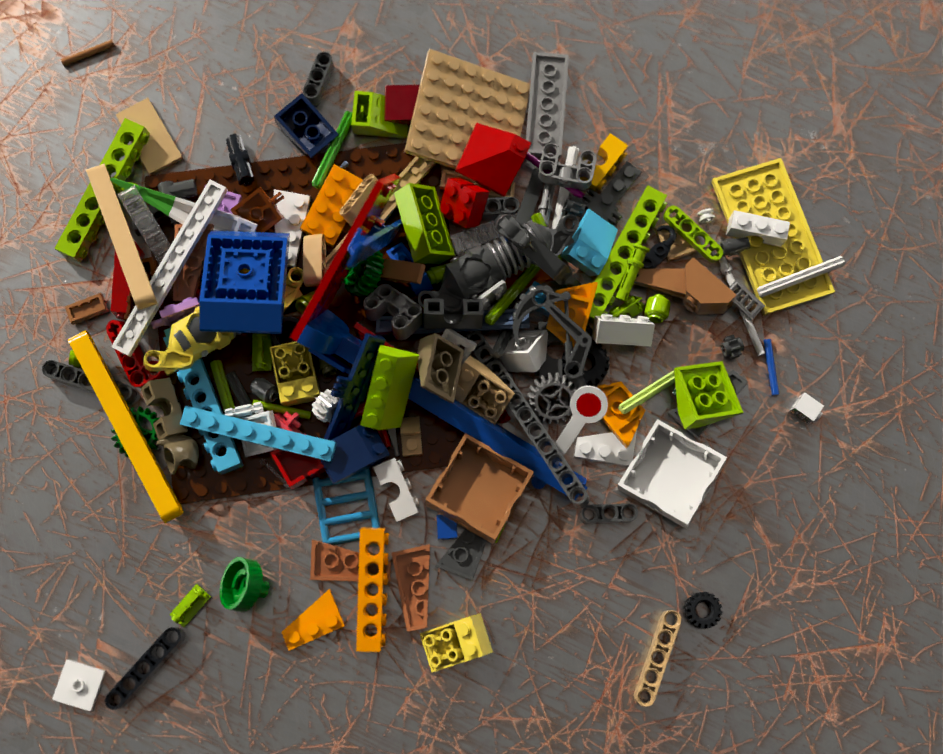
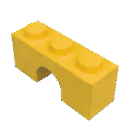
(612, 151)

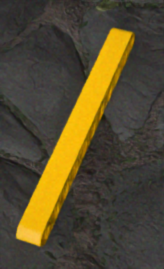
(126, 427)

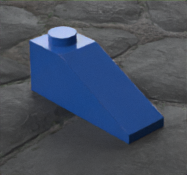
(401, 253)

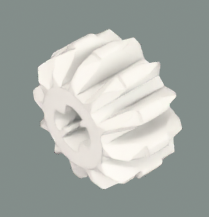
(325, 406)

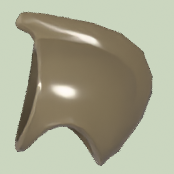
(180, 451)

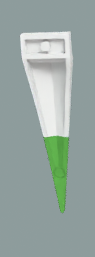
(180, 209)

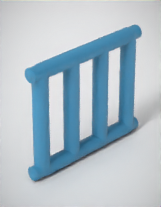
(321, 503)

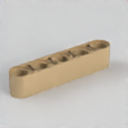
(650, 665)

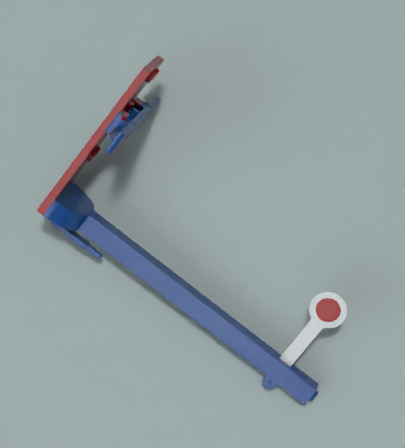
(328, 334)

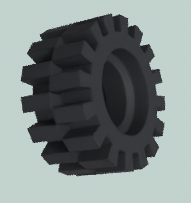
(715, 610)

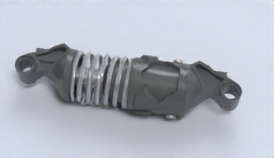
(491, 263)

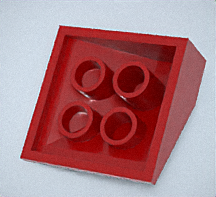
(493, 158)

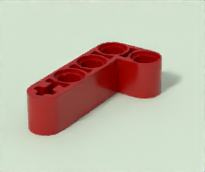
(134, 372)

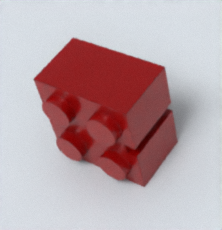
(463, 202)
(297, 467)

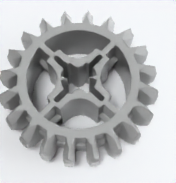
(556, 391)

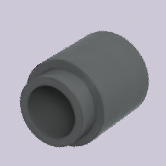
(264, 390)

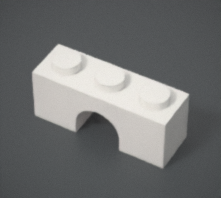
(745, 224)
(405, 504)

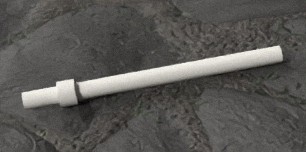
(726, 270)

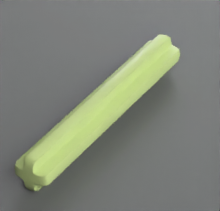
(647, 393)

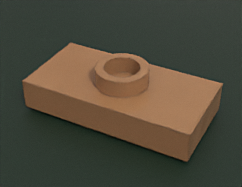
(86, 308)

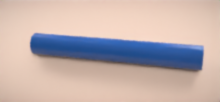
(771, 367)

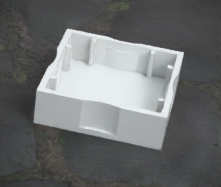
(672, 474)

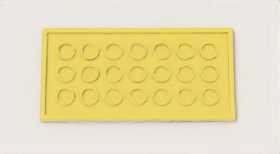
(769, 193)

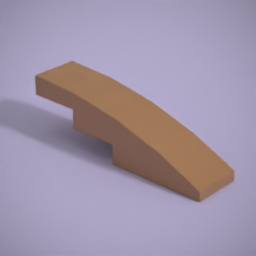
(402, 271)

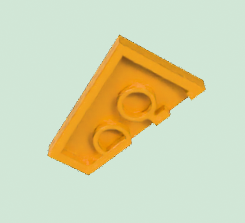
(314, 622)

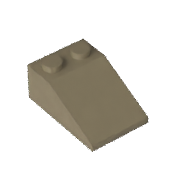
(439, 366)

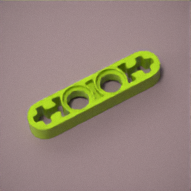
(695, 231)

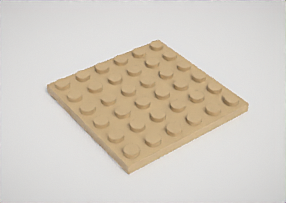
(454, 99)

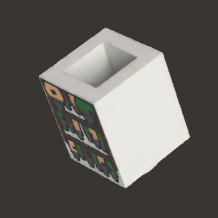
(807, 409)

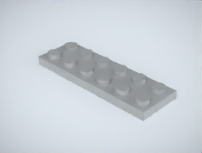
(547, 101)

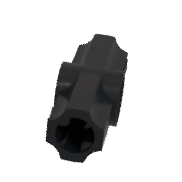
(240, 160)

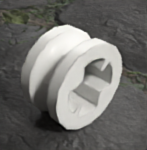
(706, 215)

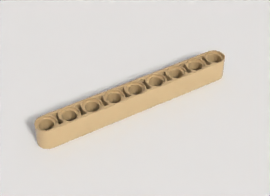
(121, 237)

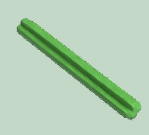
(332, 151)

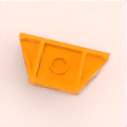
(579, 309)
(621, 424)

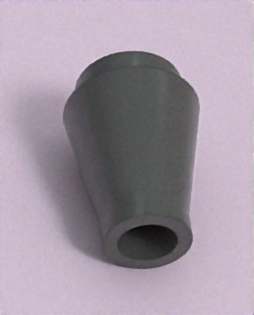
(734, 245)

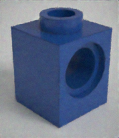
(446, 528)

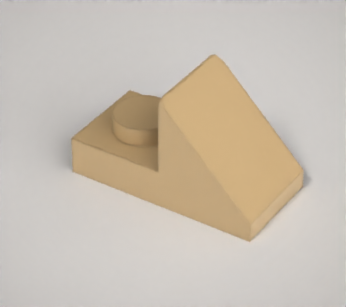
(411, 436)

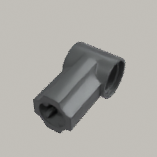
(181, 189)

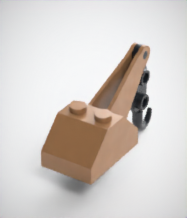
(694, 283)

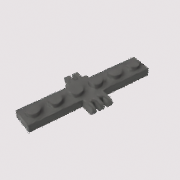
(605, 203)

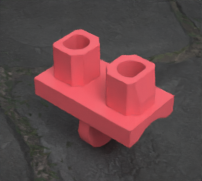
(288, 421)

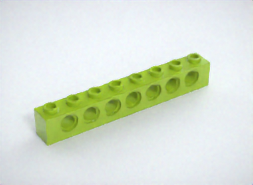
(650, 198)
(84, 211)

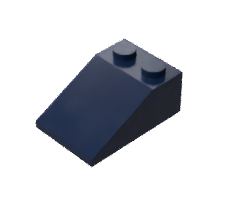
(305, 126)
(355, 452)

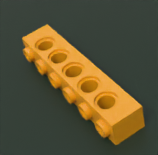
(365, 641)

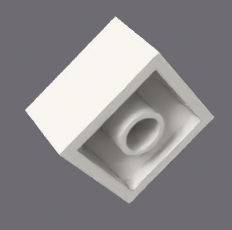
(529, 354)

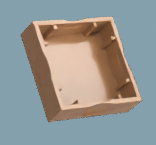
(479, 488)

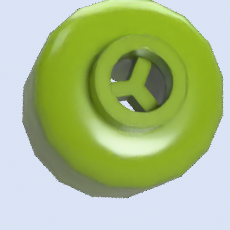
(657, 308)

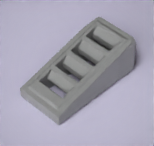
(742, 289)

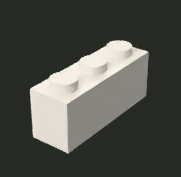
(623, 330)

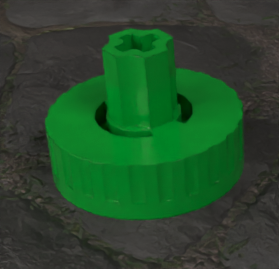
(242, 585)

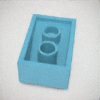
(591, 244)

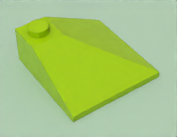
(705, 394)

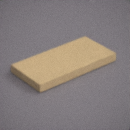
(160, 150)

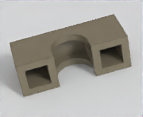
(162, 394)

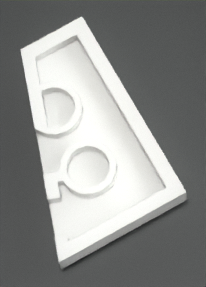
(604, 449)

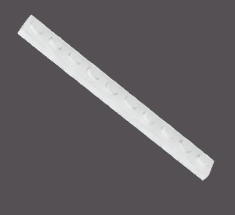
(171, 265)

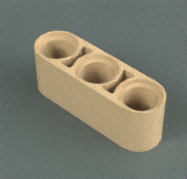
(357, 199)
(314, 259)

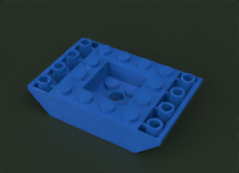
(248, 300)

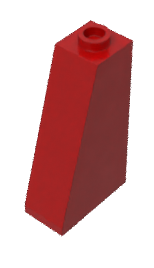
(120, 287)

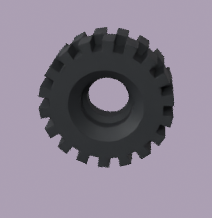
(599, 368)

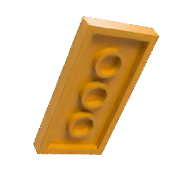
(324, 212)

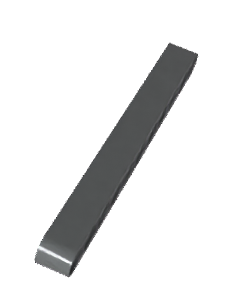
(532, 424)

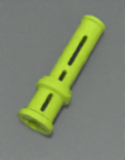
(634, 264)

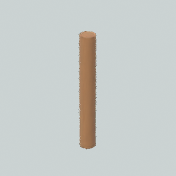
(88, 52)

